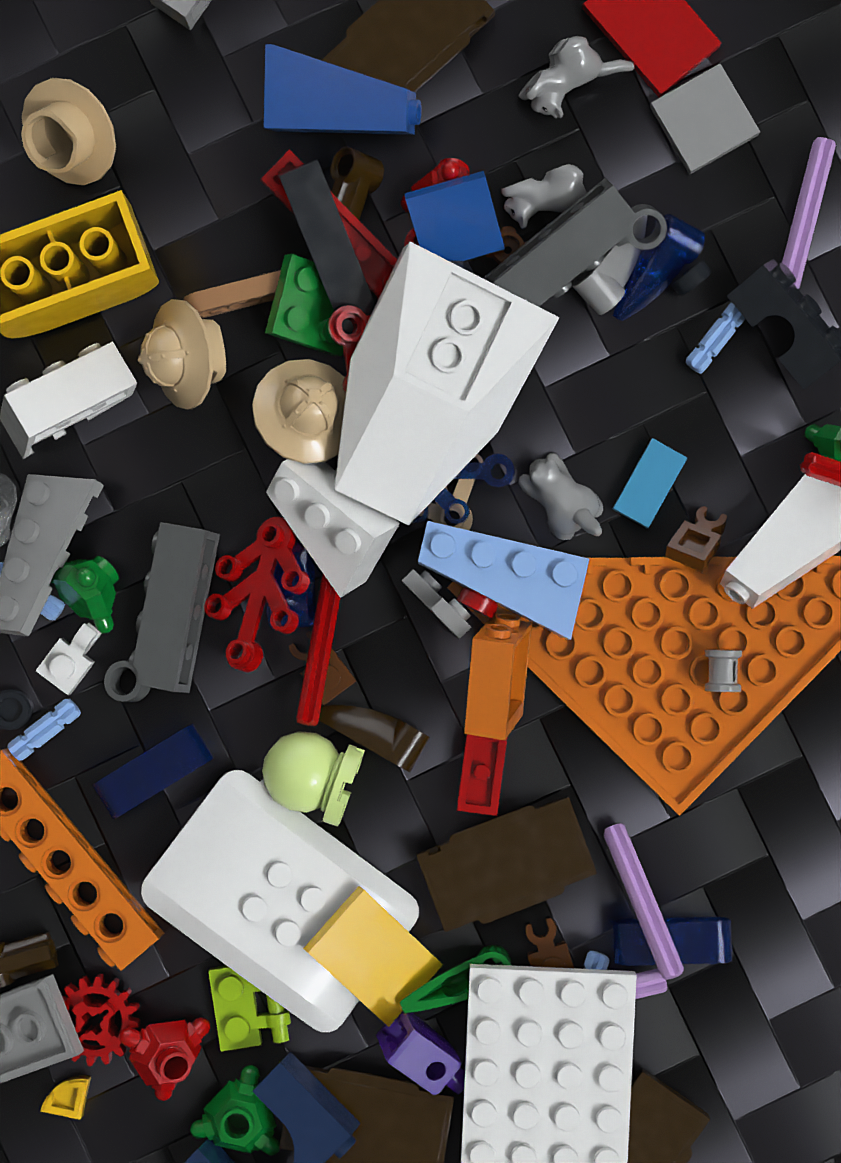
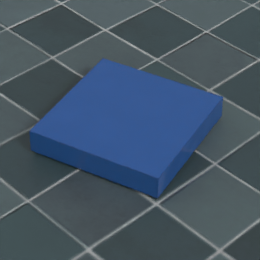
(456, 218)

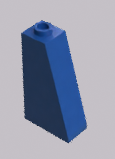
(323, 97)

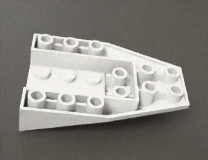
(431, 381)

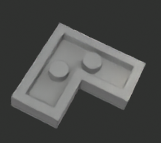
(451, 614)

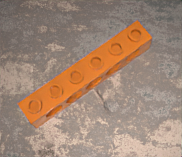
(86, 866)

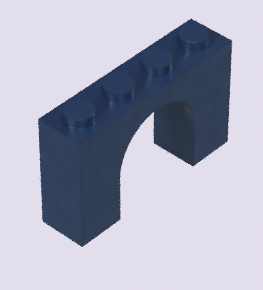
(306, 1108)

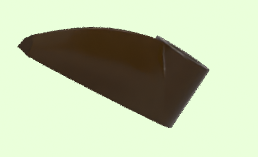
(377, 732)

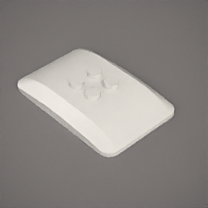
(258, 887)

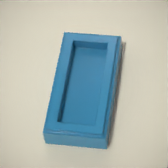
(649, 483)

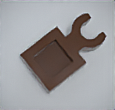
(697, 542)
(337, 677)
(548, 953)

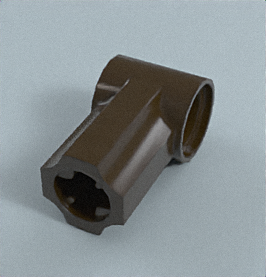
(355, 178)
(26, 957)

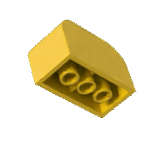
(72, 266)

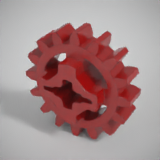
(106, 1031)

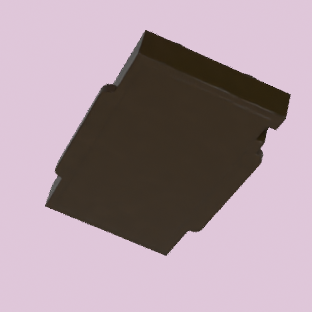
(409, 39)
(506, 864)
(395, 1117)
(661, 1122)

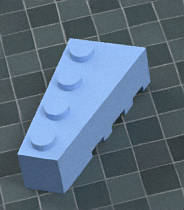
(516, 575)

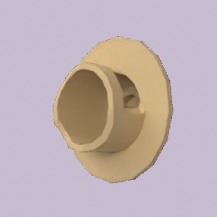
(67, 131)
(183, 354)
(301, 410)

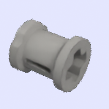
(723, 670)

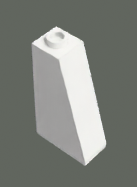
(789, 543)

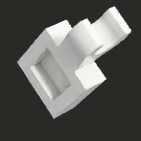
(68, 662)

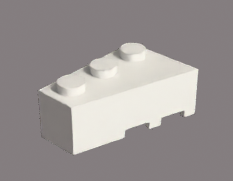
(65, 396)
(334, 529)

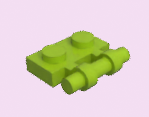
(238, 1014)

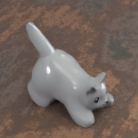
(570, 66)
(554, 193)
(566, 502)

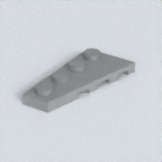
(41, 533)

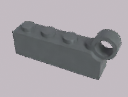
(574, 244)
(171, 613)

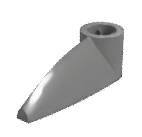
(604, 285)

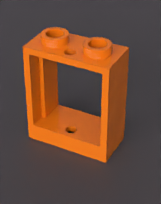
(498, 677)

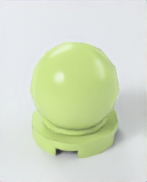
(310, 774)

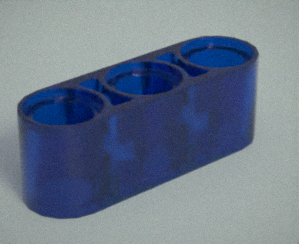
(153, 771)
(695, 939)

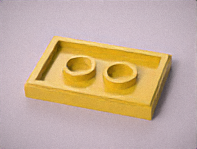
(372, 955)

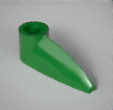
(451, 985)

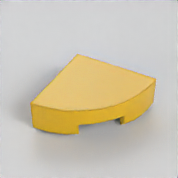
(68, 1098)

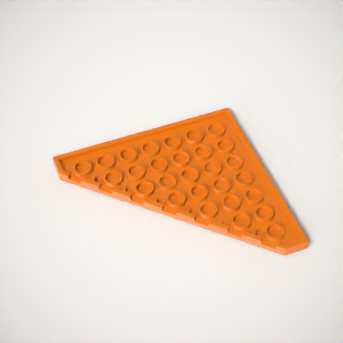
(643, 669)

